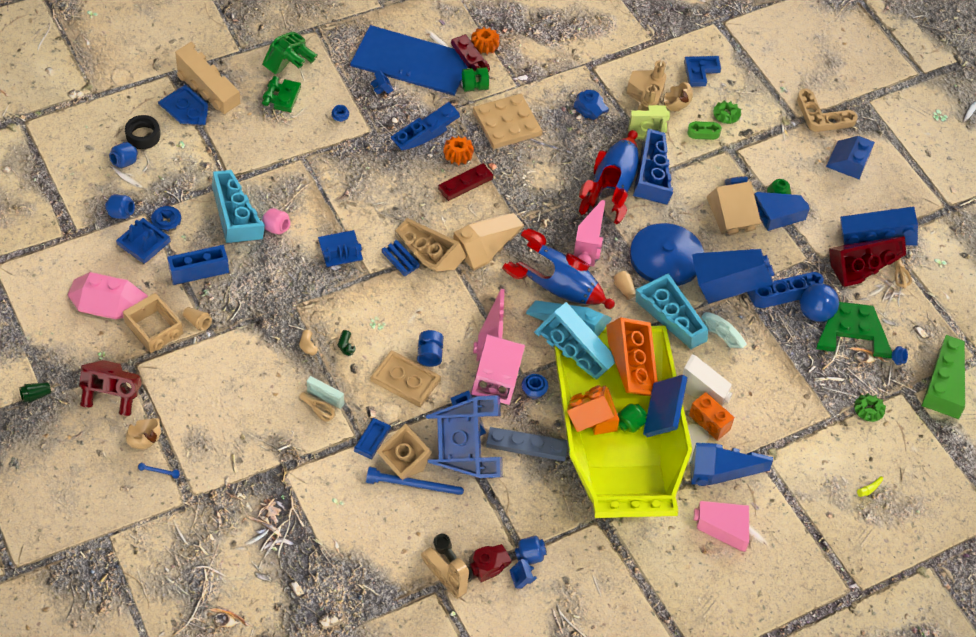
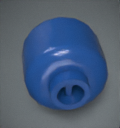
(123, 155)
(120, 206)
(531, 549)

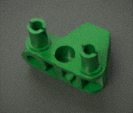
(285, 50)

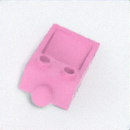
(588, 234)
(498, 368)

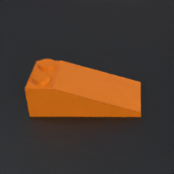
(634, 354)

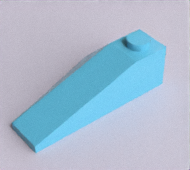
(595, 320)

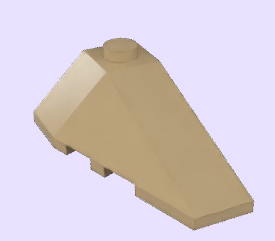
(487, 238)
(431, 246)

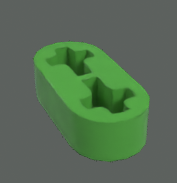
(704, 130)

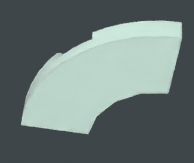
(724, 330)

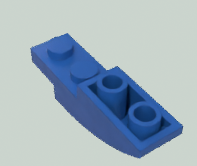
(427, 129)

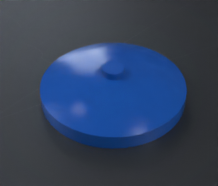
(665, 250)

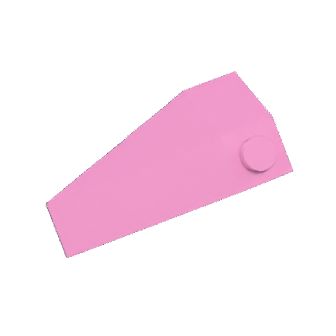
(493, 324)

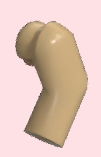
(305, 343)

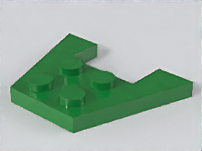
(855, 322)

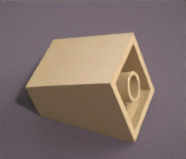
(734, 208)

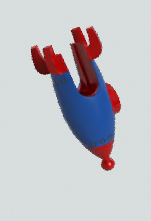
(613, 170)
(570, 278)

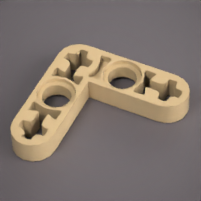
(844, 119)
(452, 576)

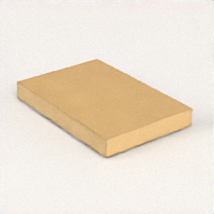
(405, 378)

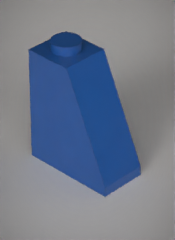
(780, 209)

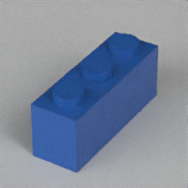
(198, 264)

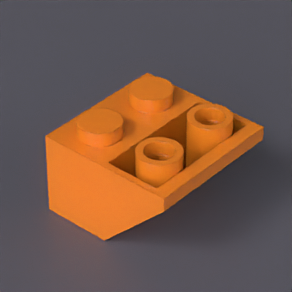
(590, 408)

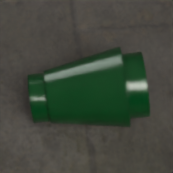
(34, 391)

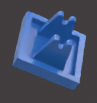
(143, 240)

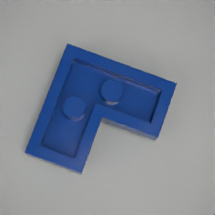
(698, 66)

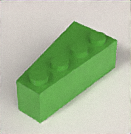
(947, 381)

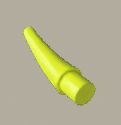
(867, 490)

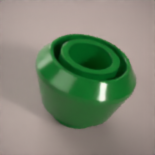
(779, 186)

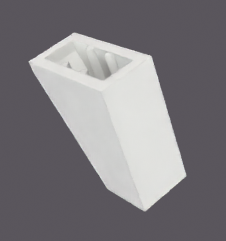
(704, 379)

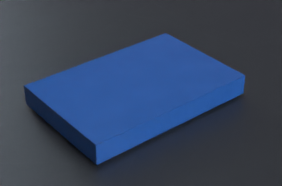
(665, 406)

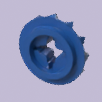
(166, 212)

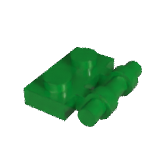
(286, 97)

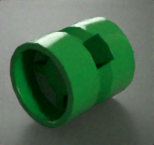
(469, 79)

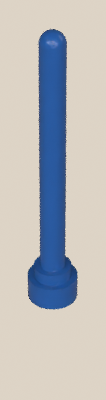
(374, 475)

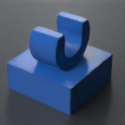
(382, 82)
(522, 574)

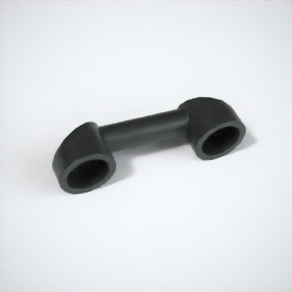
(443, 545)

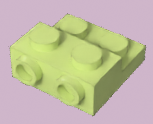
(653, 118)

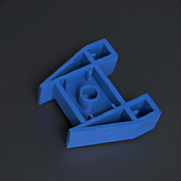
(460, 437)

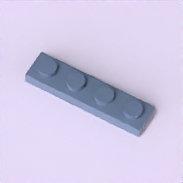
(527, 444)

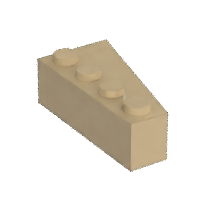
(206, 79)

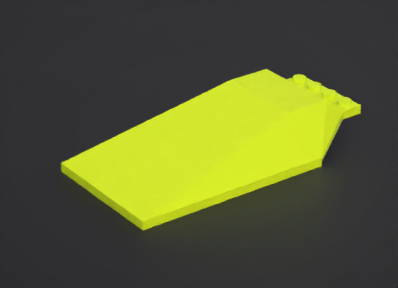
(620, 469)

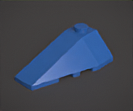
(715, 465)

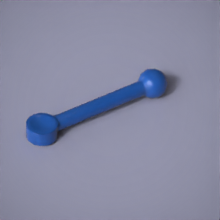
(175, 473)

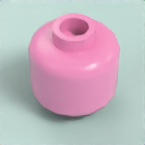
(276, 221)

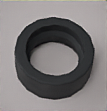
(139, 122)

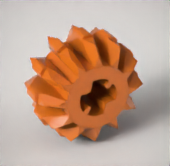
(485, 40)
(458, 150)

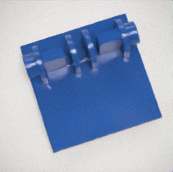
(340, 248)

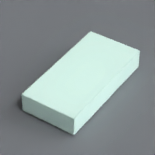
(325, 392)

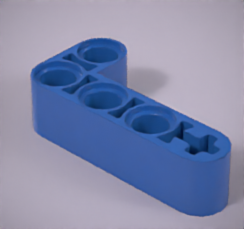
(784, 290)

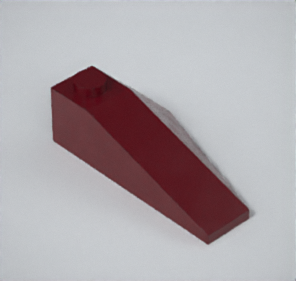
(859, 260)

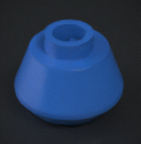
(534, 386)

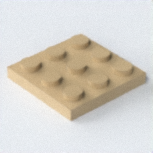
(507, 121)

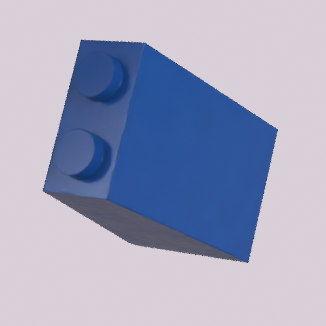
(731, 272)

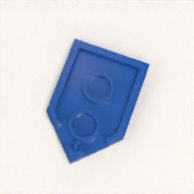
(185, 106)

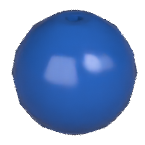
(819, 302)

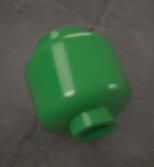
(632, 418)

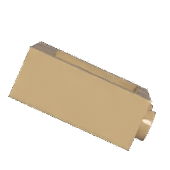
(146, 308)

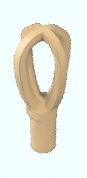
(901, 269)
(314, 403)

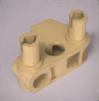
(647, 85)

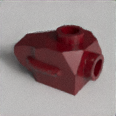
(489, 561)

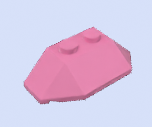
(104, 295)

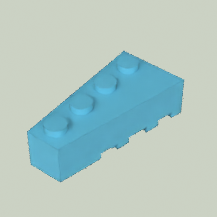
(235, 212)
(672, 309)
(576, 340)

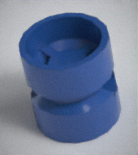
(430, 348)

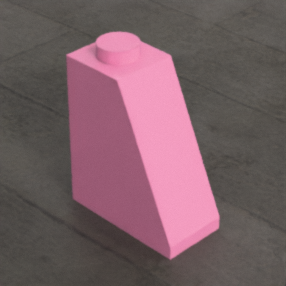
(724, 522)

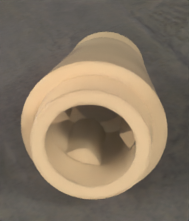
(625, 284)
(199, 319)

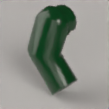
(344, 345)

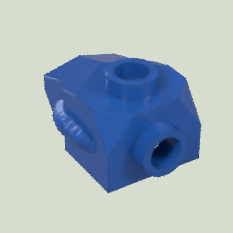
(590, 104)

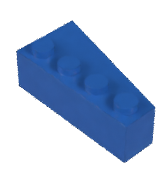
(653, 174)
(880, 225)

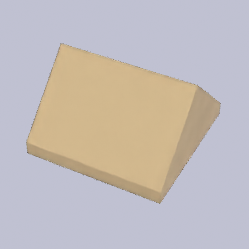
(405, 453)

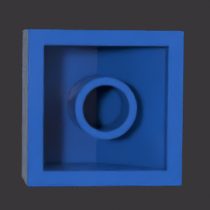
(851, 156)

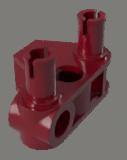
(109, 379)

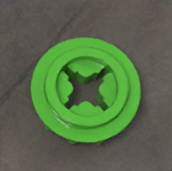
(723, 116)
(868, 413)

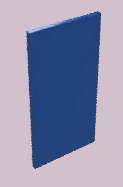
(410, 60)

